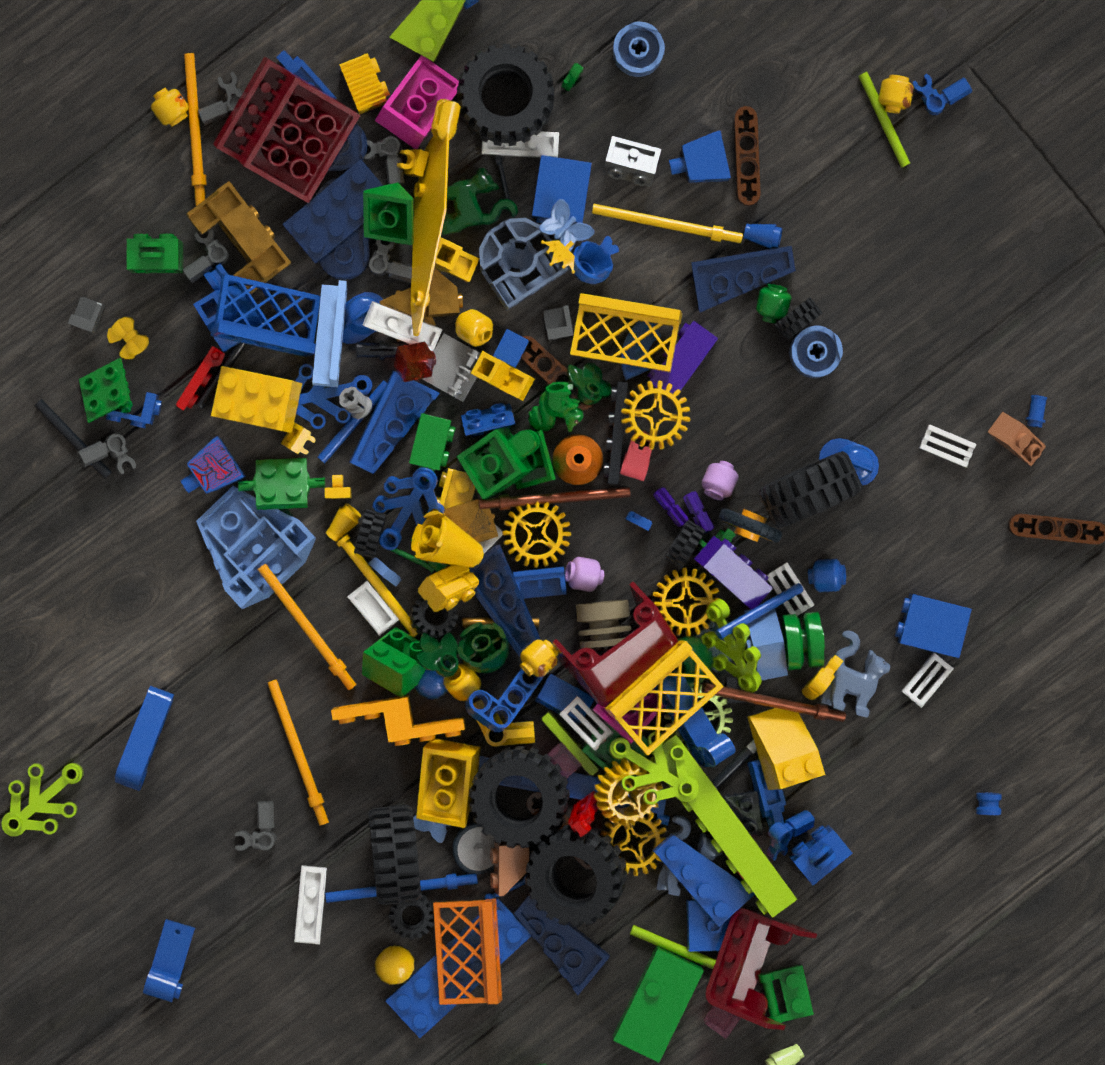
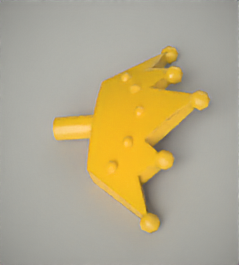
(561, 253)

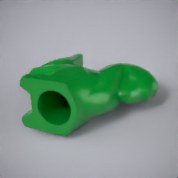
(553, 404)

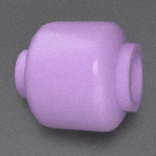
(719, 480)
(584, 574)

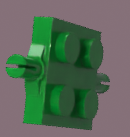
(281, 484)

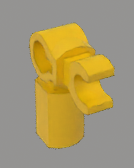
(822, 679)

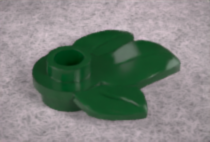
(589, 383)
(436, 653)

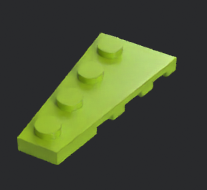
(428, 26)

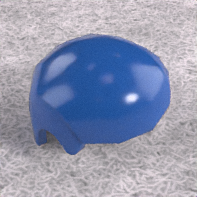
(431, 685)

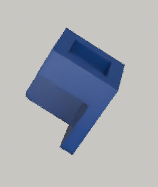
(511, 348)

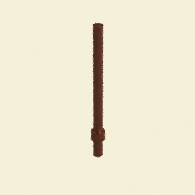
(504, 502)
(818, 711)

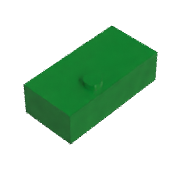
(657, 1003)

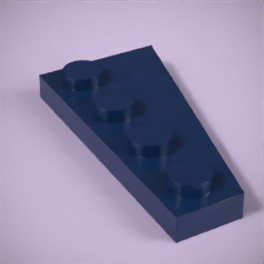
(734, 275)

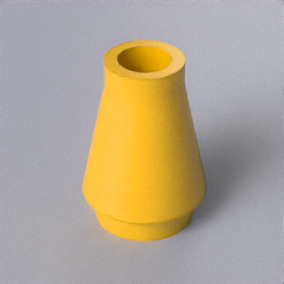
(344, 520)

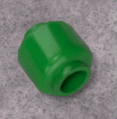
(773, 303)

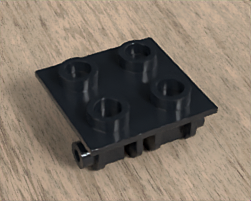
(747, 810)

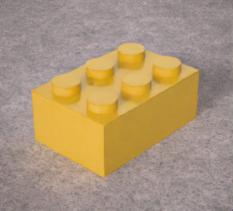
(256, 399)

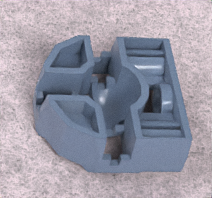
(526, 260)

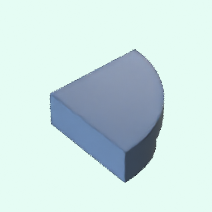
(384, 571)

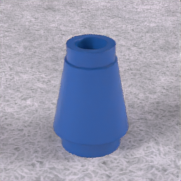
(764, 234)

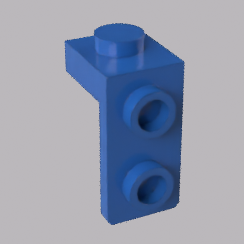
(151, 407)

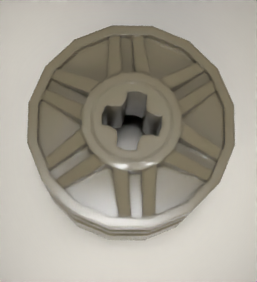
(603, 623)

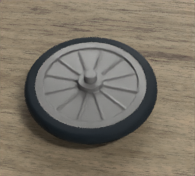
(472, 850)

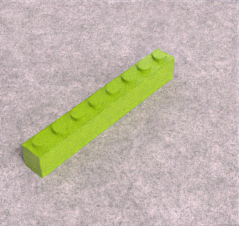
(731, 836)

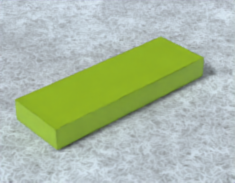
(569, 741)

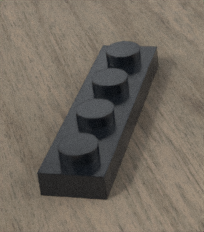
(614, 444)

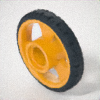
(750, 525)

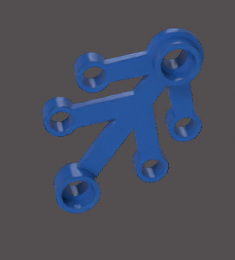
(319, 396)
(410, 503)

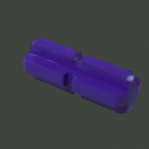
(667, 503)
(696, 507)

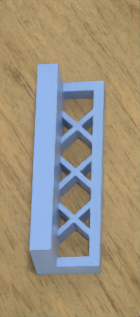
(330, 335)

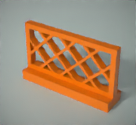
(489, 949)

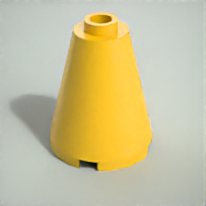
(445, 542)

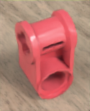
(636, 461)

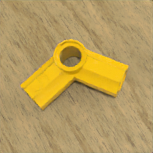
(514, 734)

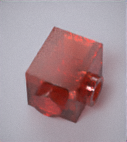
(414, 361)

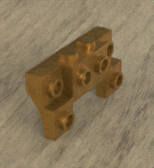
(244, 231)

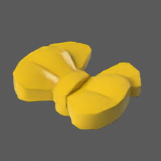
(125, 330)

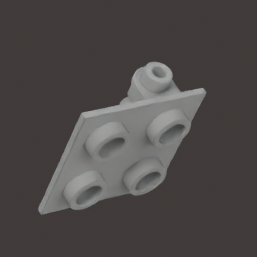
(453, 367)

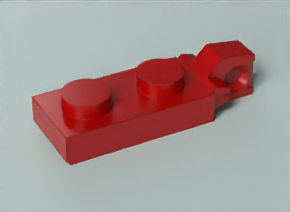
(201, 377)
(583, 814)

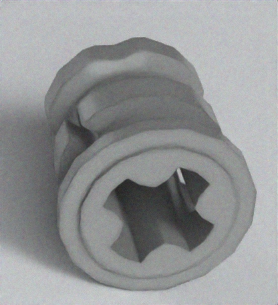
(358, 398)

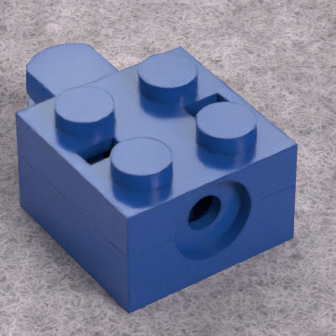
(820, 854)

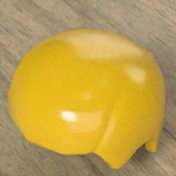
(394, 965)

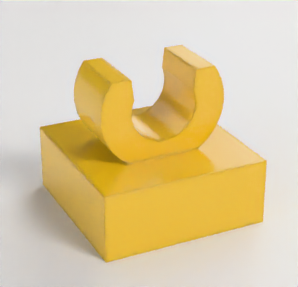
(415, 162)
(297, 439)
(338, 490)

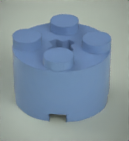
(651, 42)
(808, 364)

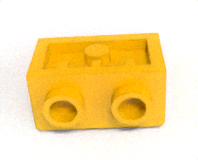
(456, 488)

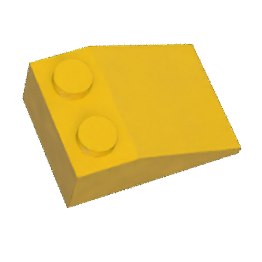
(784, 748)
(446, 781)

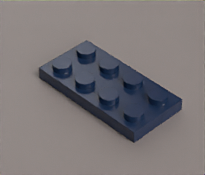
(332, 213)

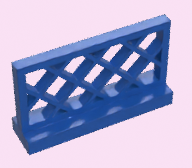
(261, 337)

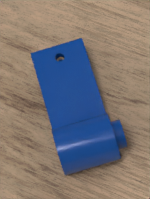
(169, 961)

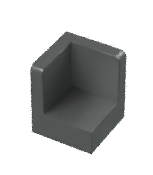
(87, 315)
(558, 323)

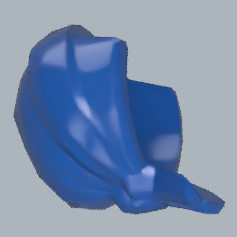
(593, 261)

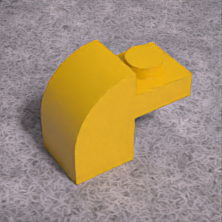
(455, 261)
(502, 376)

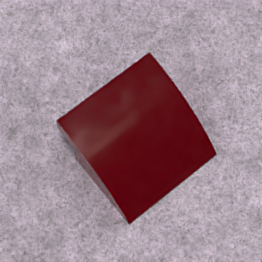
(286, 130)

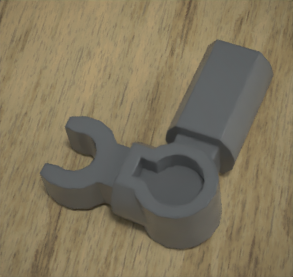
(219, 109)
(391, 148)
(216, 254)
(380, 264)
(114, 445)
(265, 837)

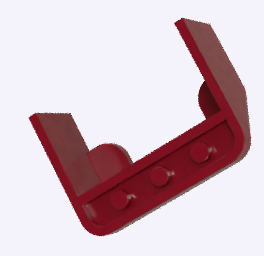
(620, 666)
(741, 962)

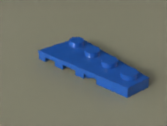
(391, 420)
(705, 881)

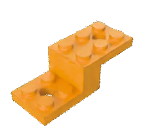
(398, 720)

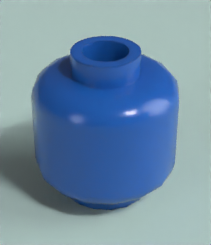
(827, 575)

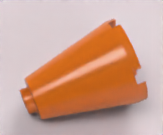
(564, 461)

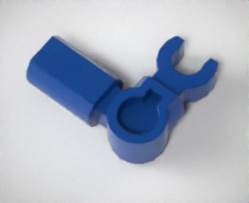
(934, 101)
(781, 833)

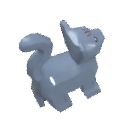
(855, 682)
(666, 879)

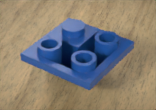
(208, 308)

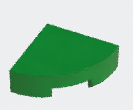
(572, 77)

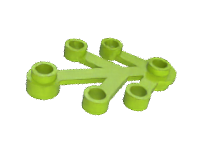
(747, 675)
(658, 772)
(38, 802)

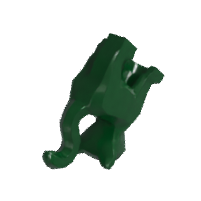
(466, 205)

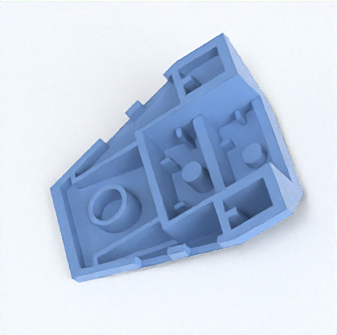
(246, 539)

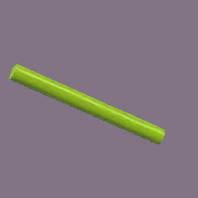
(884, 120)
(672, 946)

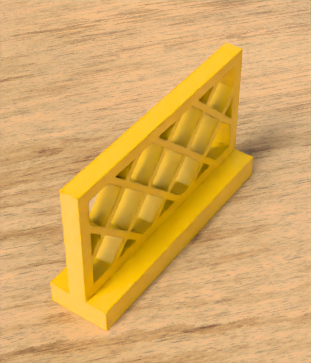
(627, 310)
(648, 681)

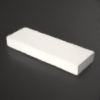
(543, 144)
(400, 326)
(310, 904)

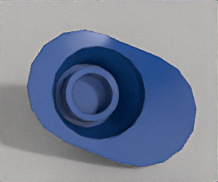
(354, 317)
(862, 458)

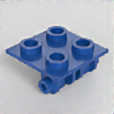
(478, 421)

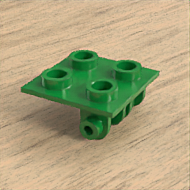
(105, 391)

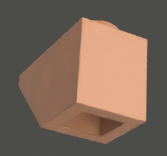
(1016, 438)
(508, 866)

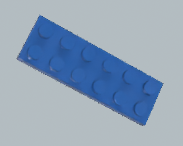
(419, 996)

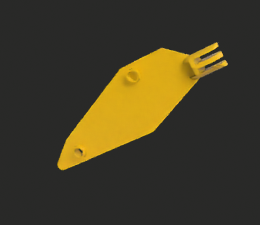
(430, 208)

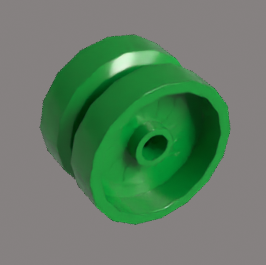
(806, 640)

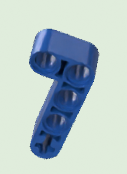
(502, 705)
(697, 732)
(143, 738)

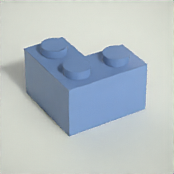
(768, 639)

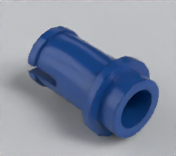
(1036, 411)

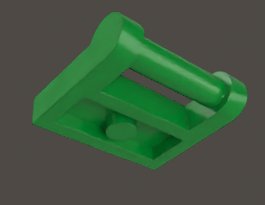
(794, 993)

